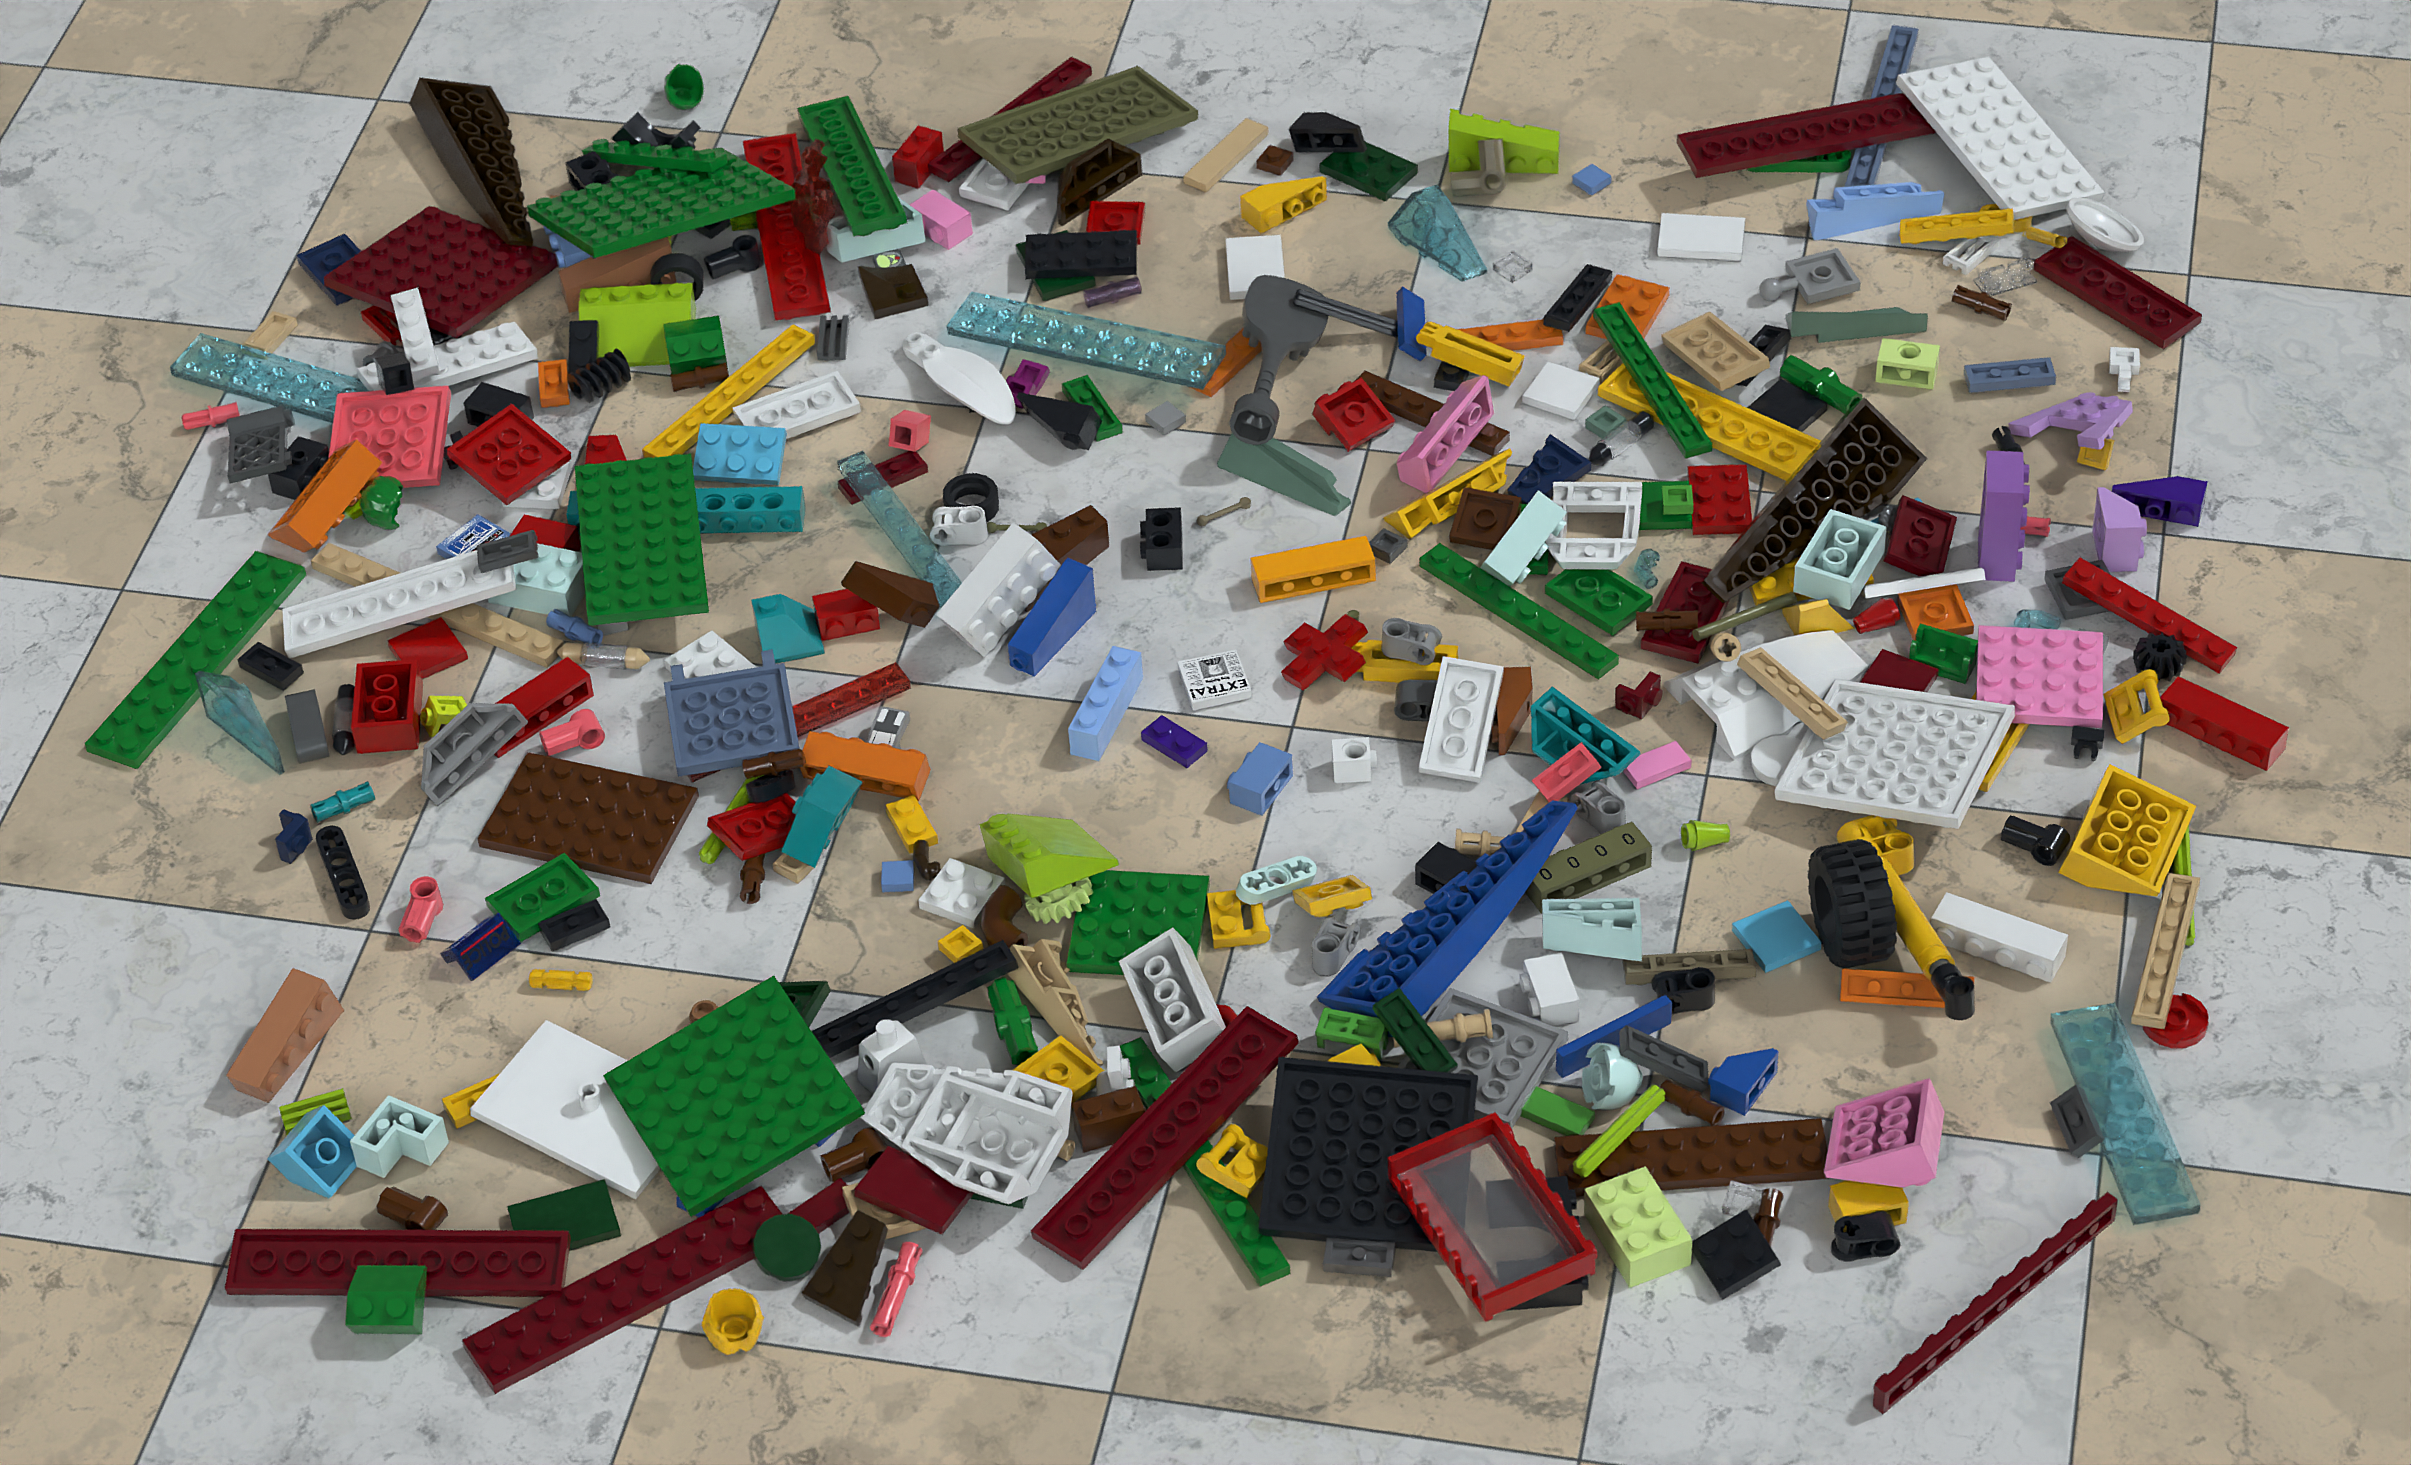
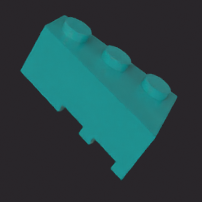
(819, 814)

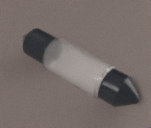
(1621, 438)
(342, 734)

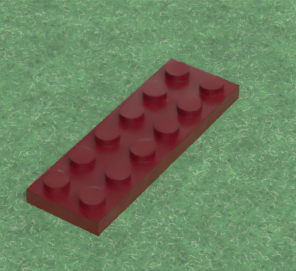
(2117, 292)

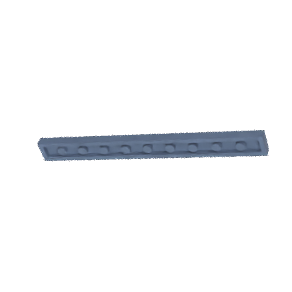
(1895, 61)

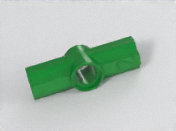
(1820, 383)
(1012, 1020)

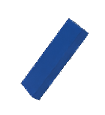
(1410, 322)

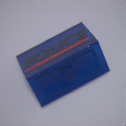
(482, 946)

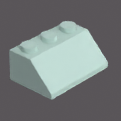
(1525, 540)

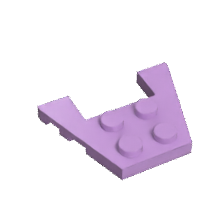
(2084, 413)

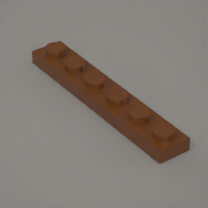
(1421, 408)

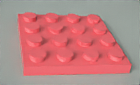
(399, 429)

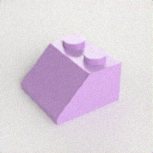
(2118, 531)

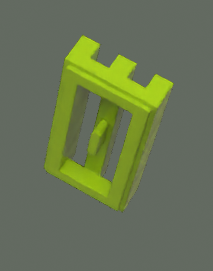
(332, 1100)

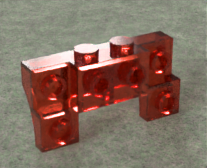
(813, 200)

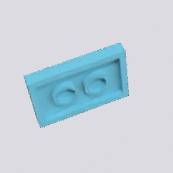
(739, 454)

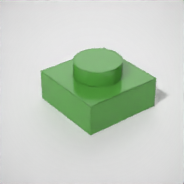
(1677, 499)

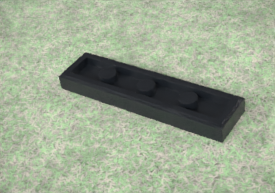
(1577, 298)

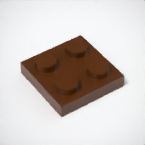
(1483, 518)

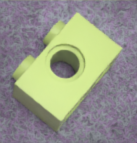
(1907, 363)

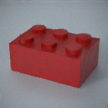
(387, 706)

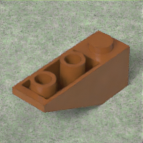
(1512, 706)

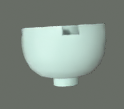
(1610, 1078)

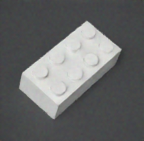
(999, 589)
(1173, 998)

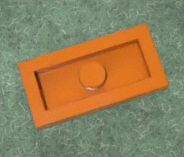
(553, 383)

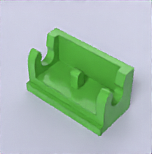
(1352, 1030)

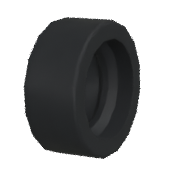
(679, 263)
(973, 485)

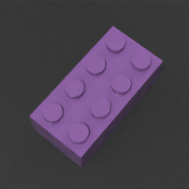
(2003, 515)

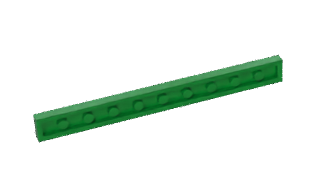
(1229, 1208)

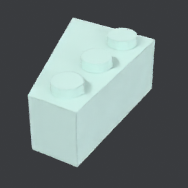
(846, 247)
(1593, 927)

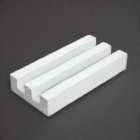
(1975, 254)

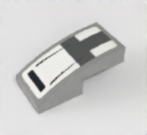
(889, 726)

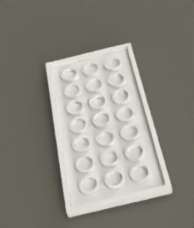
(1999, 137)

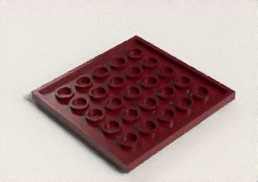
(453, 262)

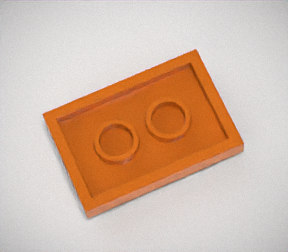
(1638, 298)

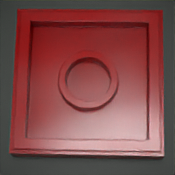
(1116, 216)
(431, 645)

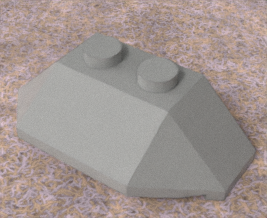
(466, 746)

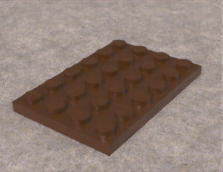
(590, 813)

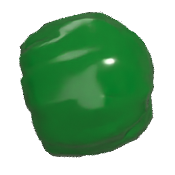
(381, 501)

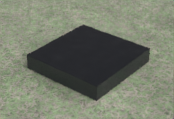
(1789, 405)

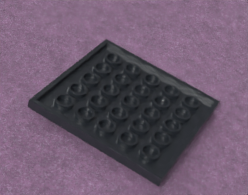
(1333, 1144)

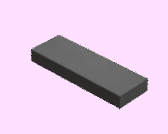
(1664, 1058)

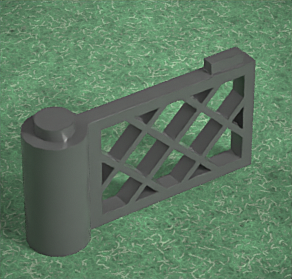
(263, 427)

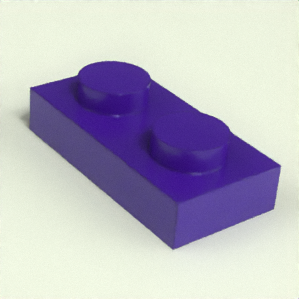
(1174, 741)

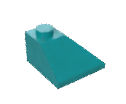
(786, 628)

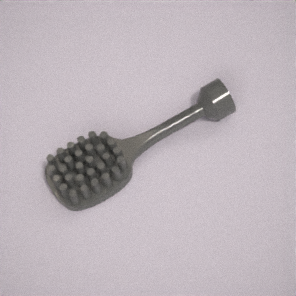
(1281, 329)

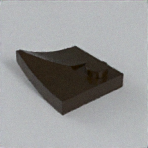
(892, 289)

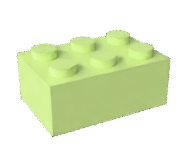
(1637, 1227)

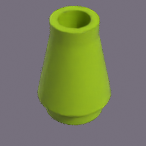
(1702, 834)

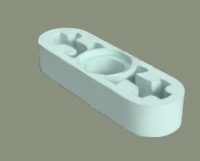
(1269, 890)

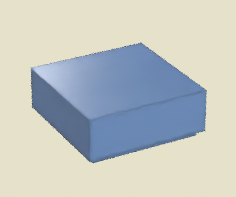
(1591, 179)
(897, 876)

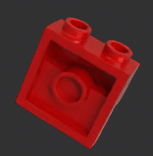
(1352, 414)

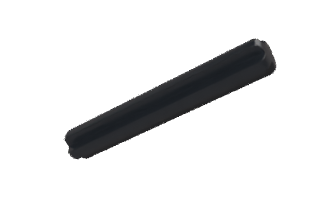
(1346, 312)

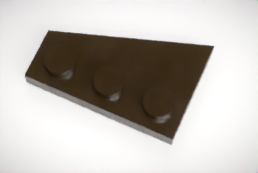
(846, 1271)

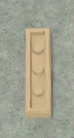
(1225, 155)

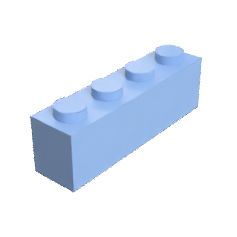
(1105, 703)

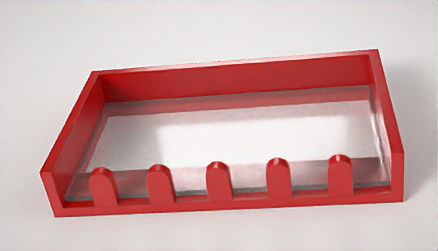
(1491, 1215)

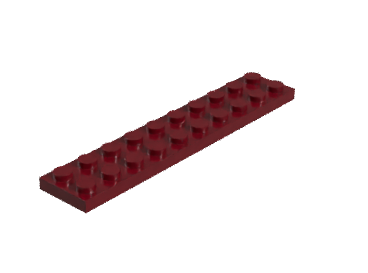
(1802, 135)
(1164, 1137)
(456, 1260)
(620, 1292)

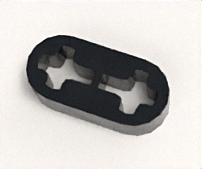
(770, 786)

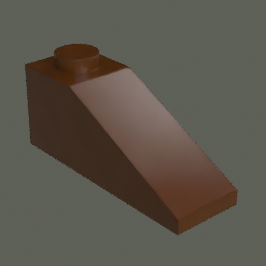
(894, 593)

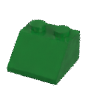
(694, 344)
(386, 1299)

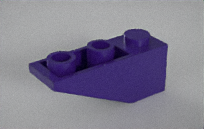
(2167, 499)

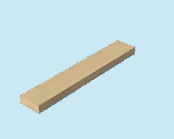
(2165, 951)

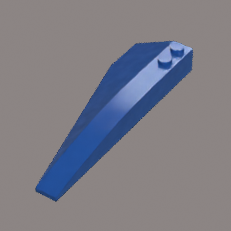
(1452, 927)

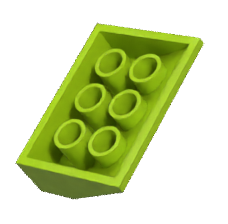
(634, 318)
(1043, 851)

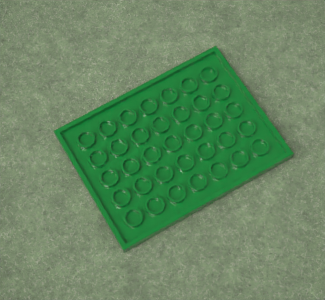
(657, 204)

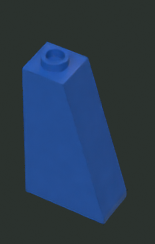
(1054, 618)

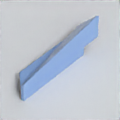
(1870, 207)

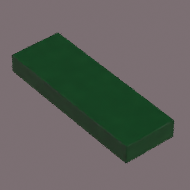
(1413, 1033)

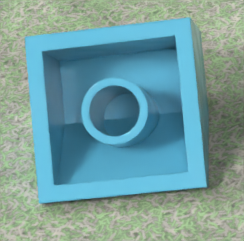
(316, 1153)

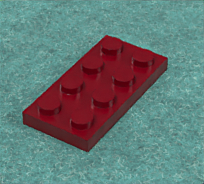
(1685, 594)

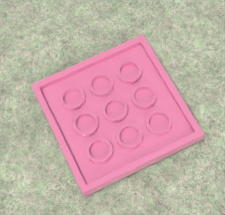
(2043, 673)

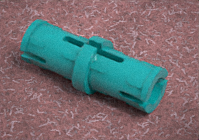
(342, 802)

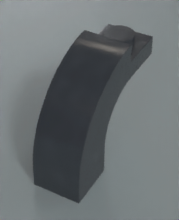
(639, 130)

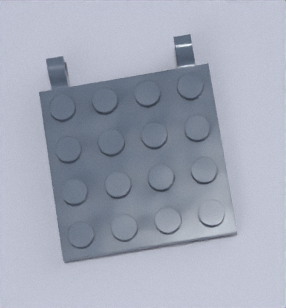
(729, 716)

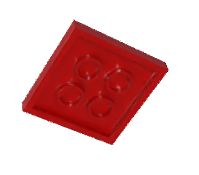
(509, 454)

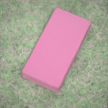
(1657, 765)

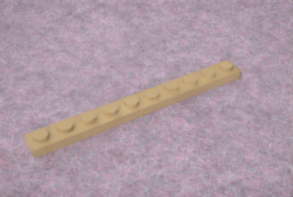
(468, 619)

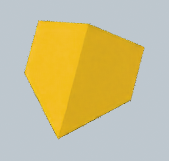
(1814, 617)

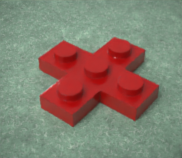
(1324, 652)

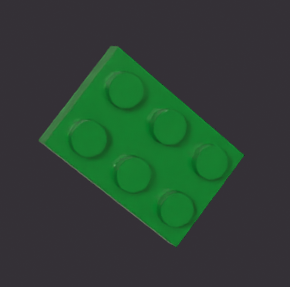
(1599, 597)
(541, 895)

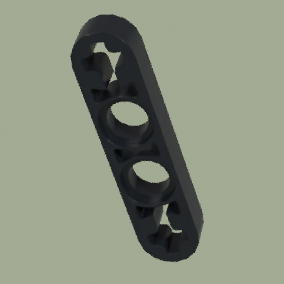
(341, 872)

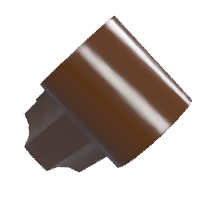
(855, 1156)
(411, 1210)

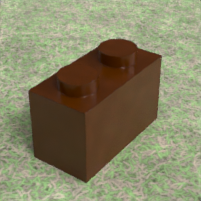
(1106, 1117)

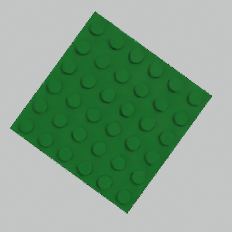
(733, 1095)

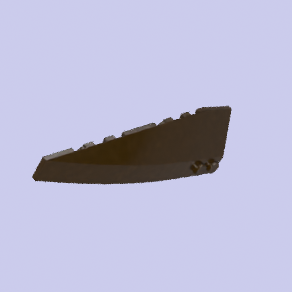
(476, 149)
(1849, 471)

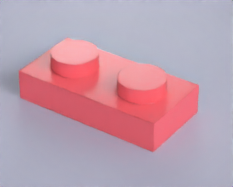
(1566, 773)

